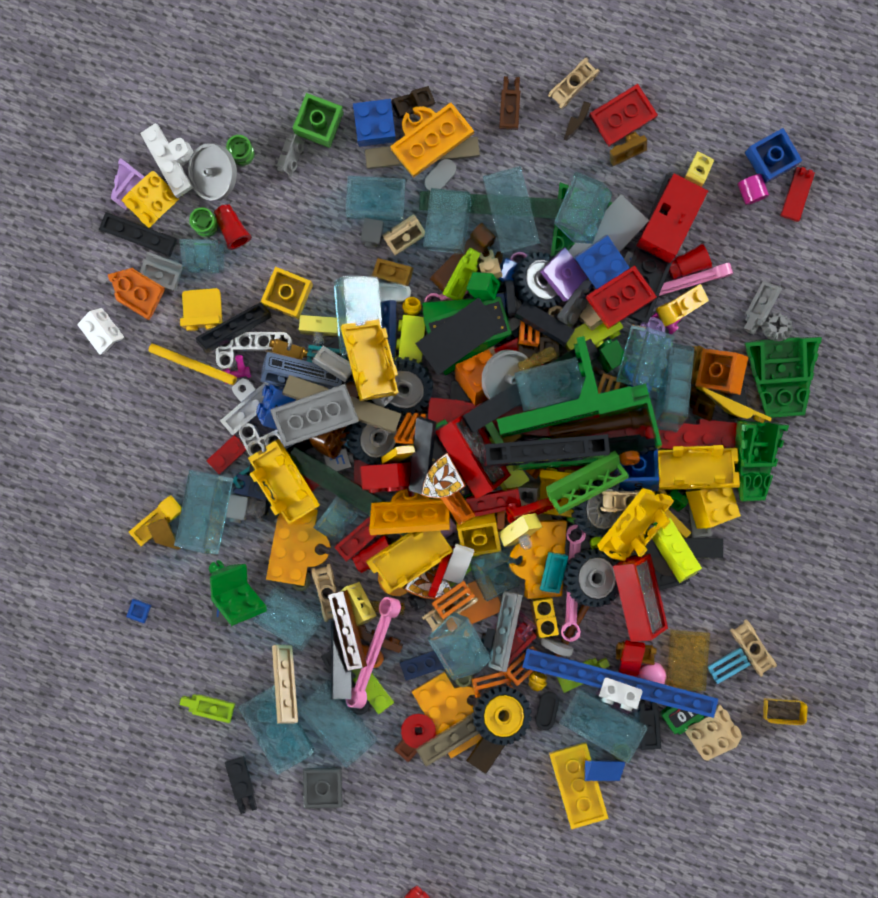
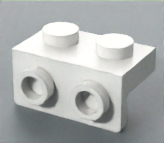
(100, 330)
(618, 692)

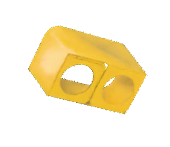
(542, 618)
(802, 718)

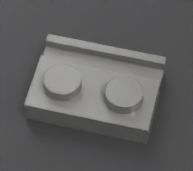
(162, 271)

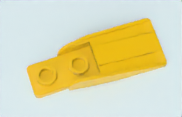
(734, 408)

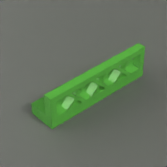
(583, 479)

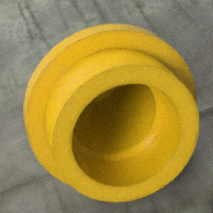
(411, 306)
(537, 681)

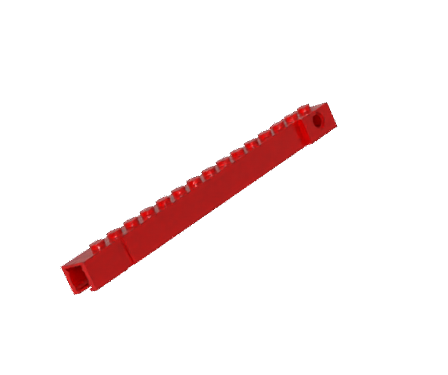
(689, 435)

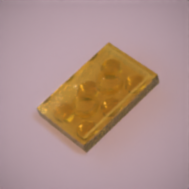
(688, 659)

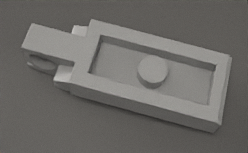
(761, 306)

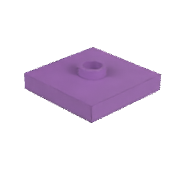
(564, 274)

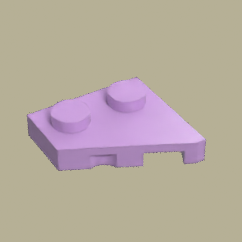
(124, 181)

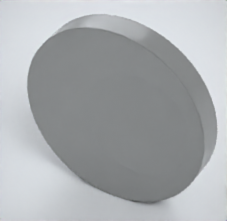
(212, 171)
(500, 371)

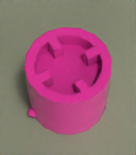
(753, 189)

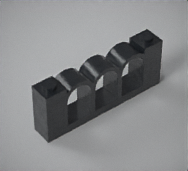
(545, 451)

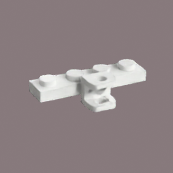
(169, 157)
(246, 409)

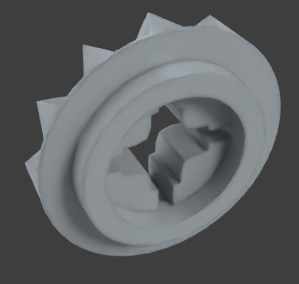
(770, 330)

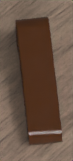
(479, 240)
(328, 442)

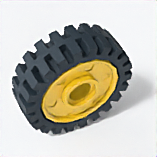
(515, 720)

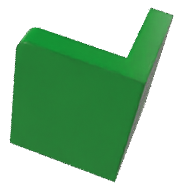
(483, 285)

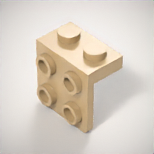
(714, 734)

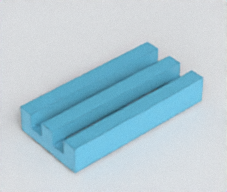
(714, 673)

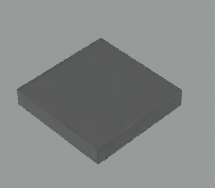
(322, 787)

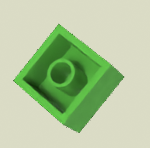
(318, 120)

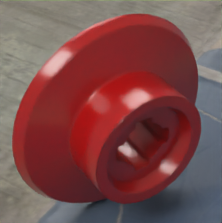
(408, 730)

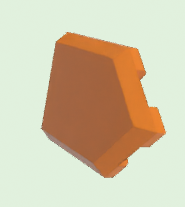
(136, 291)

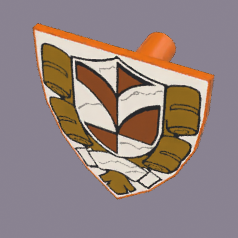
(442, 479)
(421, 585)

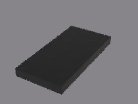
(458, 336)

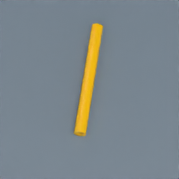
(192, 364)

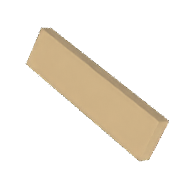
(284, 684)

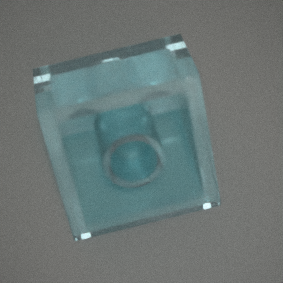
(202, 255)
(336, 518)
(494, 573)

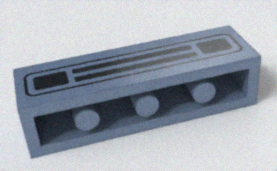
(278, 367)

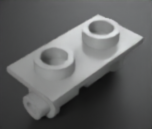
(293, 147)

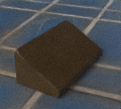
(484, 755)

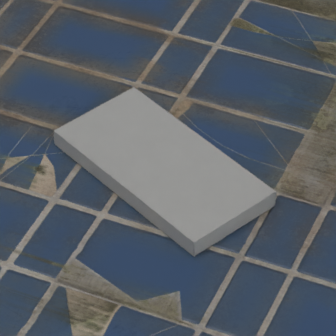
(619, 222)
(314, 415)

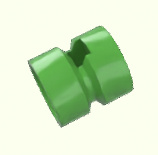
(240, 149)
(203, 222)

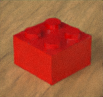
(386, 477)

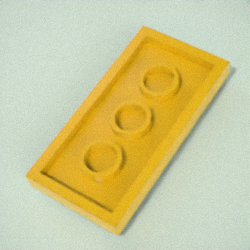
(580, 797)

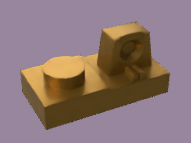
(633, 146)
(392, 272)

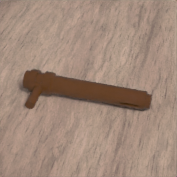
(632, 419)

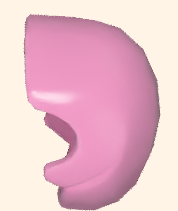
(653, 673)

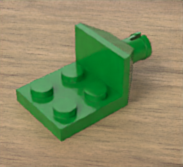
(233, 593)

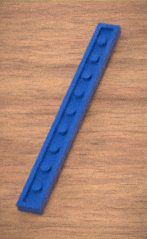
(595, 677)

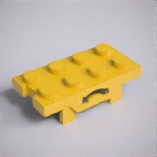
(369, 359)
(698, 467)
(284, 480)
(629, 529)
(409, 558)

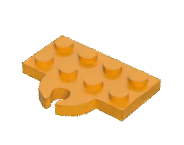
(430, 137)
(409, 515)
(547, 539)
(295, 549)
(446, 706)

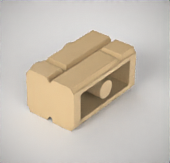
(404, 234)

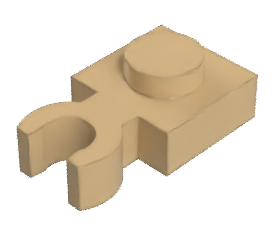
(490, 265)

